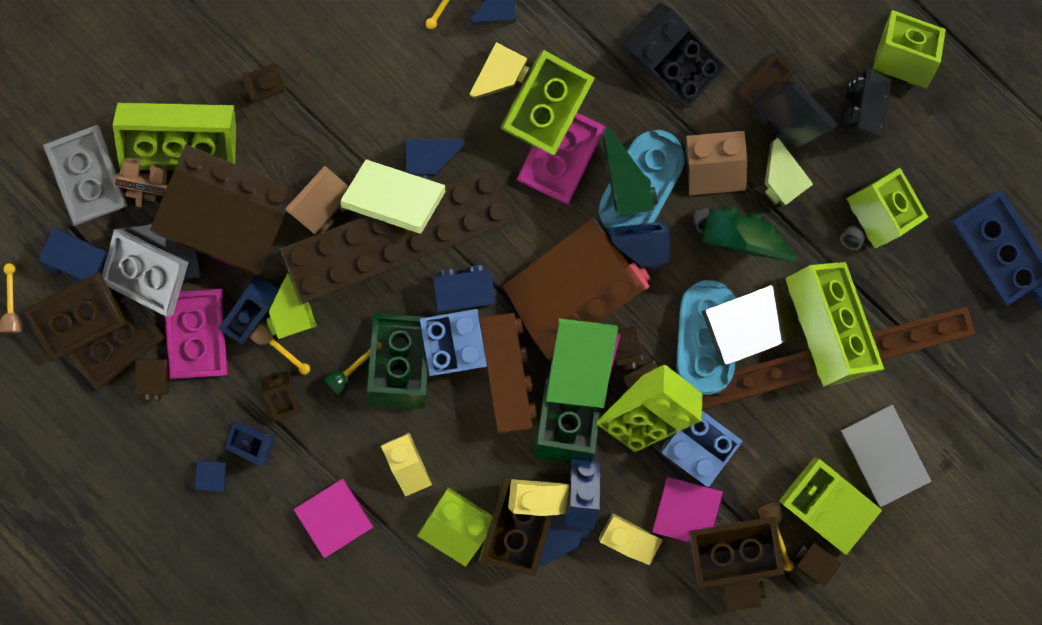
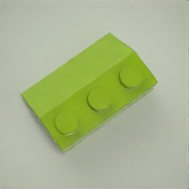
(547, 102)

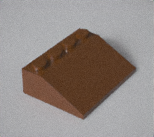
(573, 281)

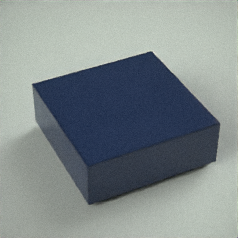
(210, 476)

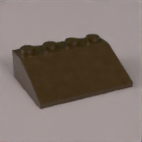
(221, 210)

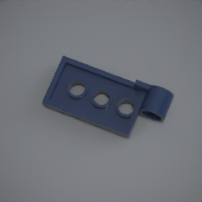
(987, 250)

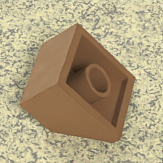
(716, 163)
(319, 201)

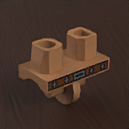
(139, 185)

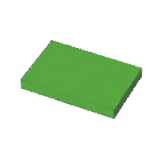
(581, 363)

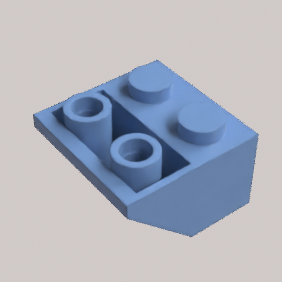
(453, 342)
(702, 448)

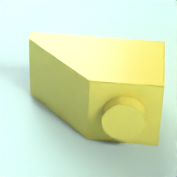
(500, 72)
(406, 464)
(538, 498)
(630, 539)

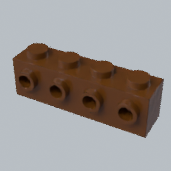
(506, 372)

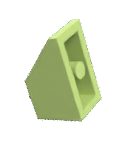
(784, 175)

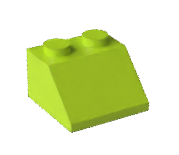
(909, 49)
(887, 208)
(287, 313)
(456, 527)

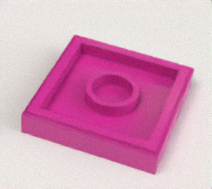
(685, 508)
(333, 518)

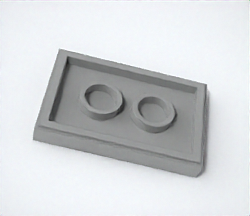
(85, 175)
(144, 272)
(885, 455)

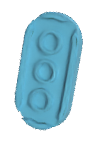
(661, 161)
(695, 351)

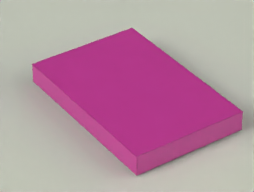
(560, 173)
(193, 335)

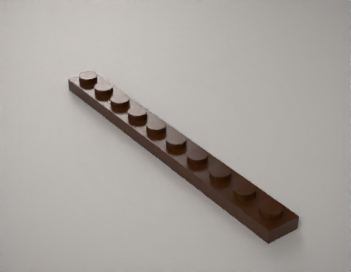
(802, 368)

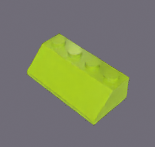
(161, 130)
(834, 323)

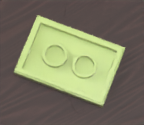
(393, 196)

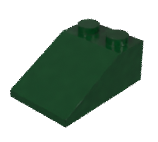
(627, 182)
(746, 234)
(400, 366)
(565, 430)

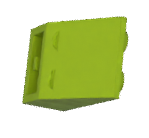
(653, 409)
(830, 505)

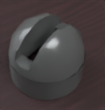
(698, 217)
(853, 237)

